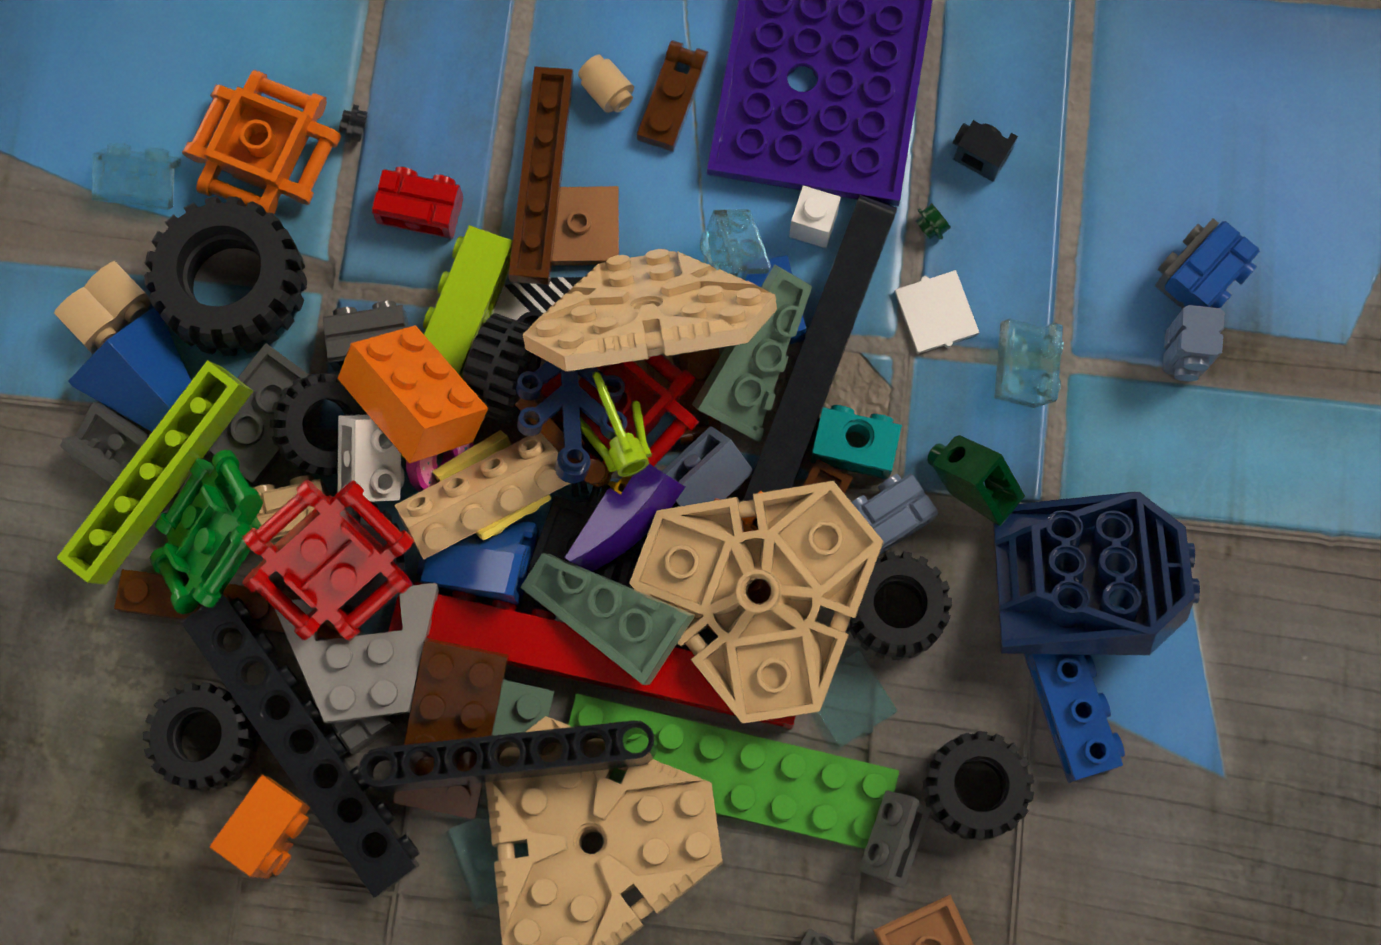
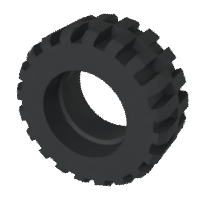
(195, 239)

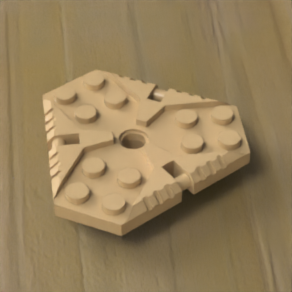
(646, 310)
(811, 553)
(655, 836)

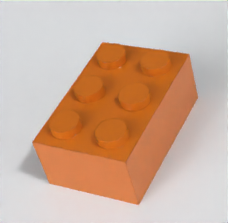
(412, 393)

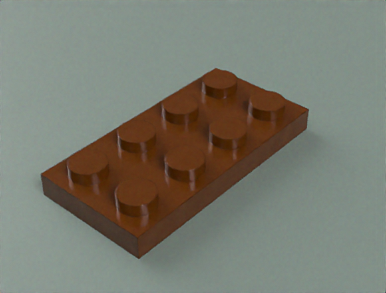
(452, 700)

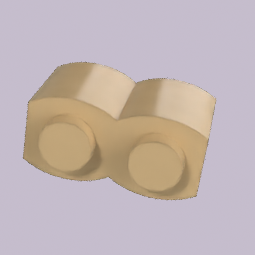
(103, 306)

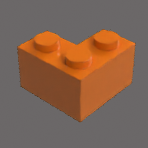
(260, 829)

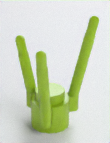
(627, 453)

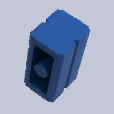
(1213, 268)

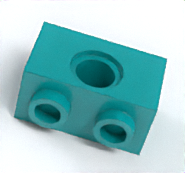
(873, 459)

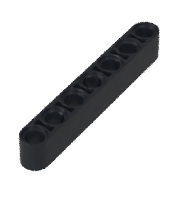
(489, 749)

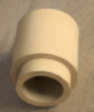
(606, 84)

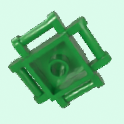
(206, 532)

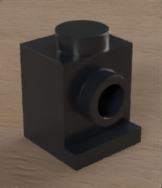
(983, 148)

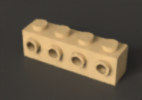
(480, 494)

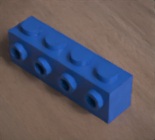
(1075, 714)

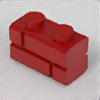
(418, 202)

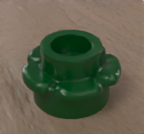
(932, 222)

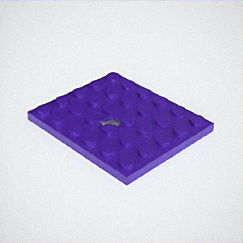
(855, 122)

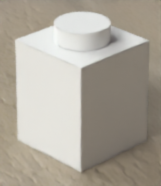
(814, 216)

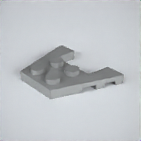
(372, 671)

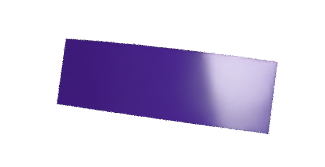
(623, 518)

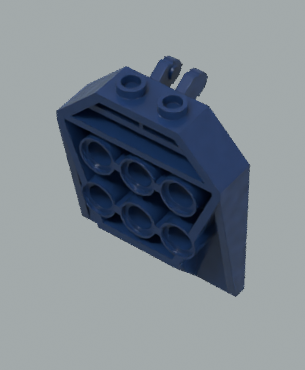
(1147, 551)

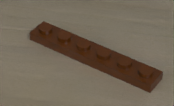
(541, 176)
(149, 595)

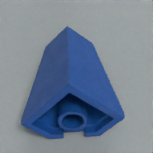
(136, 372)
(486, 567)

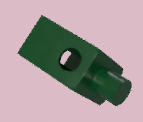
(964, 468)

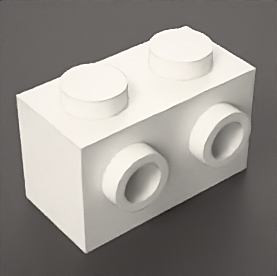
(368, 459)

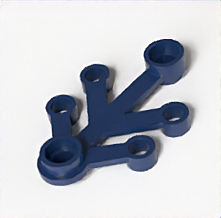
(571, 400)

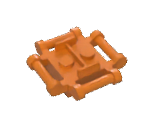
(261, 141)

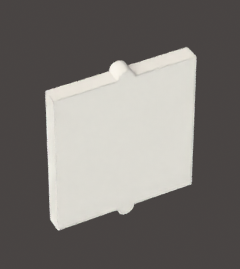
(936, 312)

